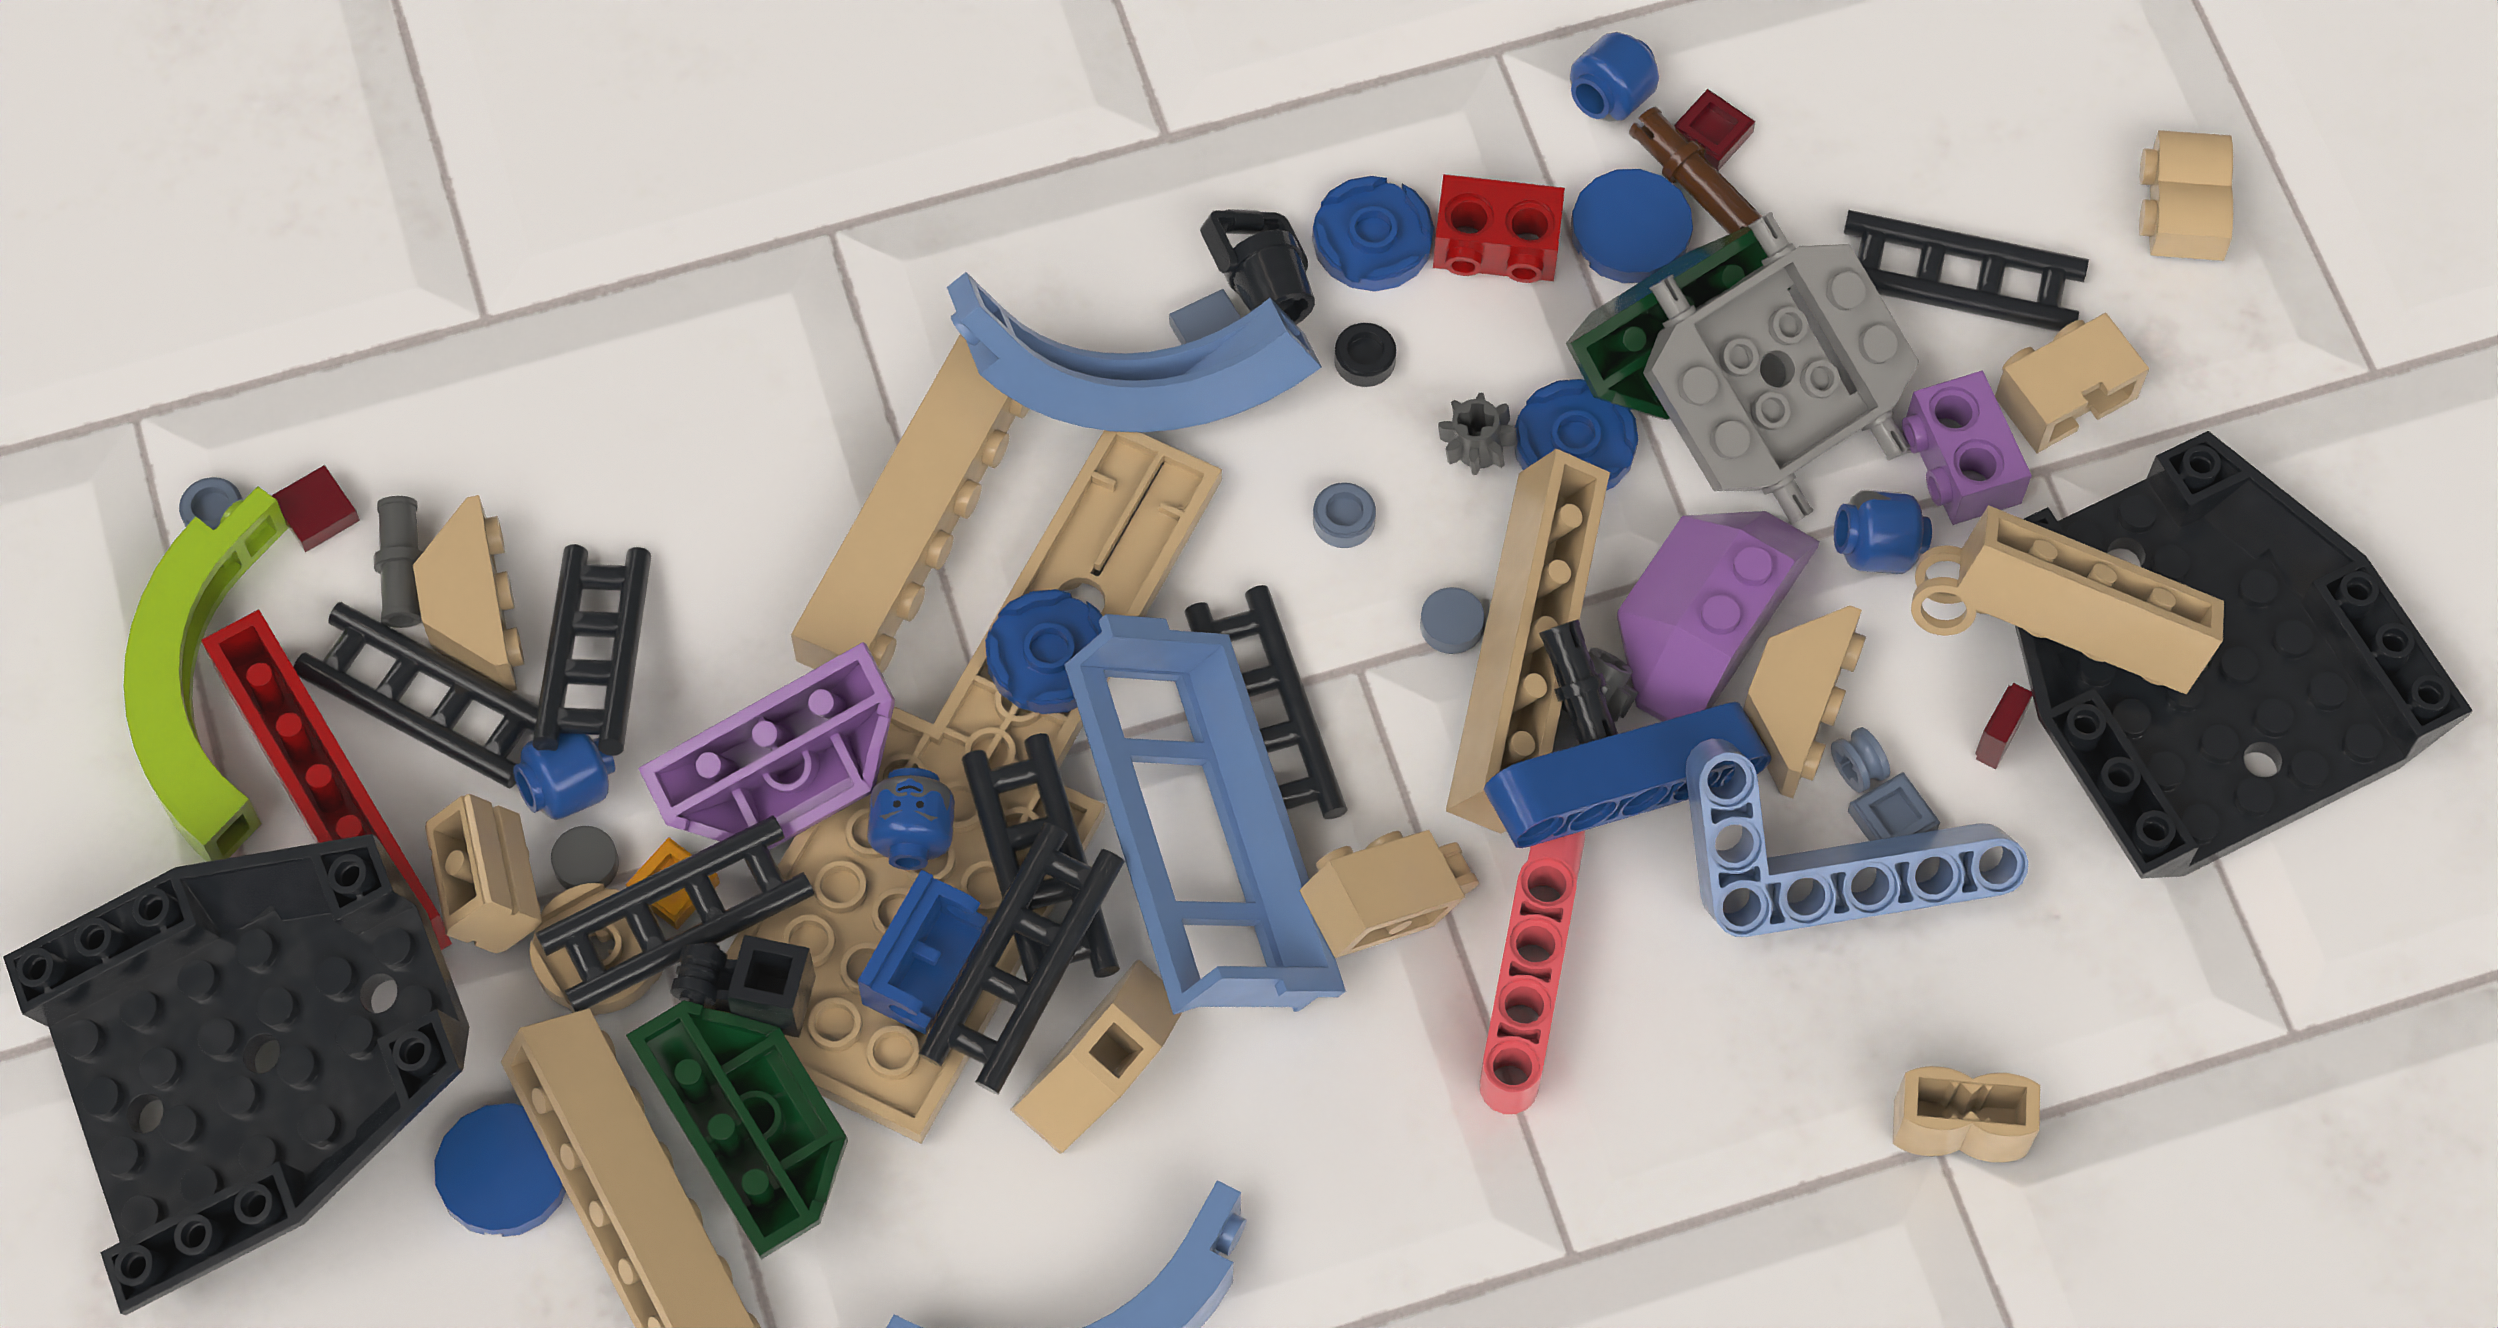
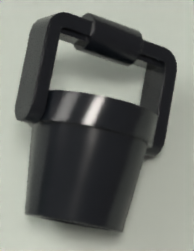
(1263, 264)

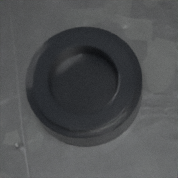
(1365, 354)

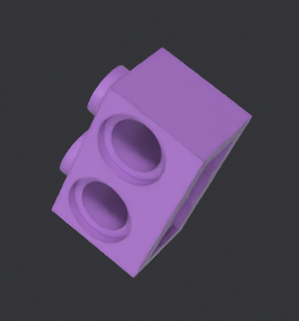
(1979, 445)

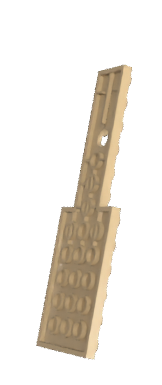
(844, 1045)

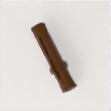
(1686, 164)

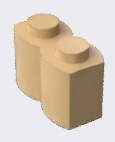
(2188, 195)
(1981, 1116)

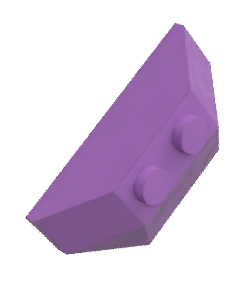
(1706, 605)
(784, 756)

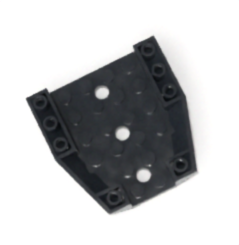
(2308, 668)
(177, 997)

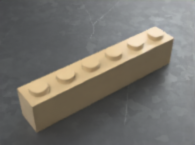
(909, 516)
(1535, 589)
(620, 1177)

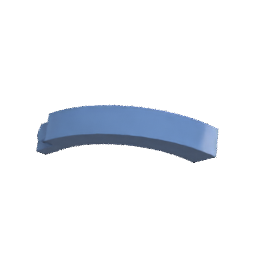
(1134, 390)
(1191, 1282)

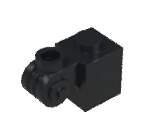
(764, 984)

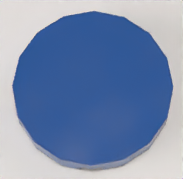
(1631, 224)
(1373, 233)
(1577, 423)
(1033, 644)
(497, 1172)

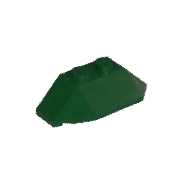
(1619, 336)
(746, 1117)

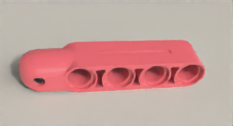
(1527, 982)

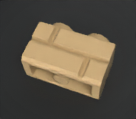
(483, 874)

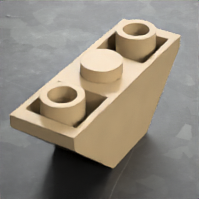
(466, 597)
(1798, 692)
(1099, 1059)

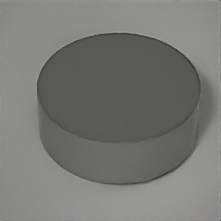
(584, 857)

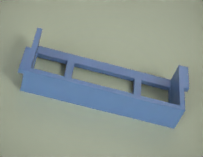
(1246, 802)

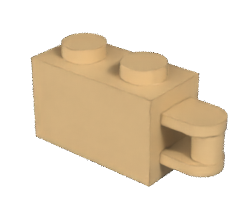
(1385, 890)

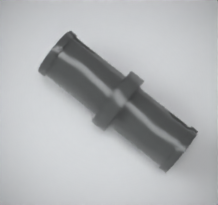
(395, 561)

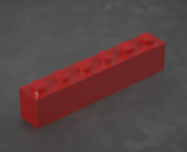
(302, 744)

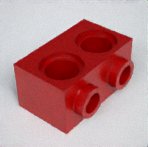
(1499, 214)

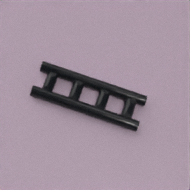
(1994, 258)
(410, 660)
(616, 673)
(1284, 676)
(1006, 840)
(634, 904)
(1030, 996)

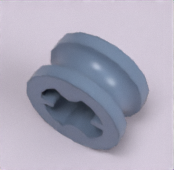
(1860, 759)

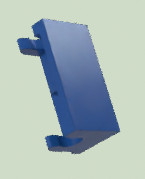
(922, 953)

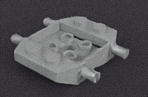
(1712, 354)

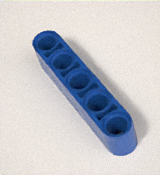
(1616, 775)

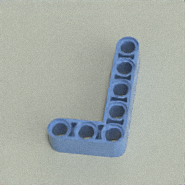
(1831, 867)

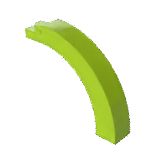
(162, 664)

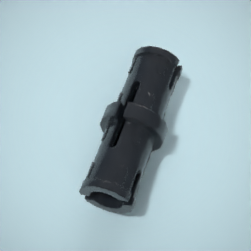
(1578, 682)

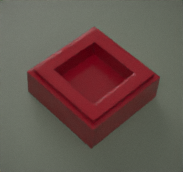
(1715, 127)
(315, 508)
(2003, 725)

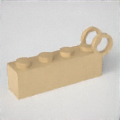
(2074, 598)

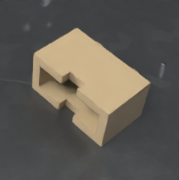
(2076, 373)

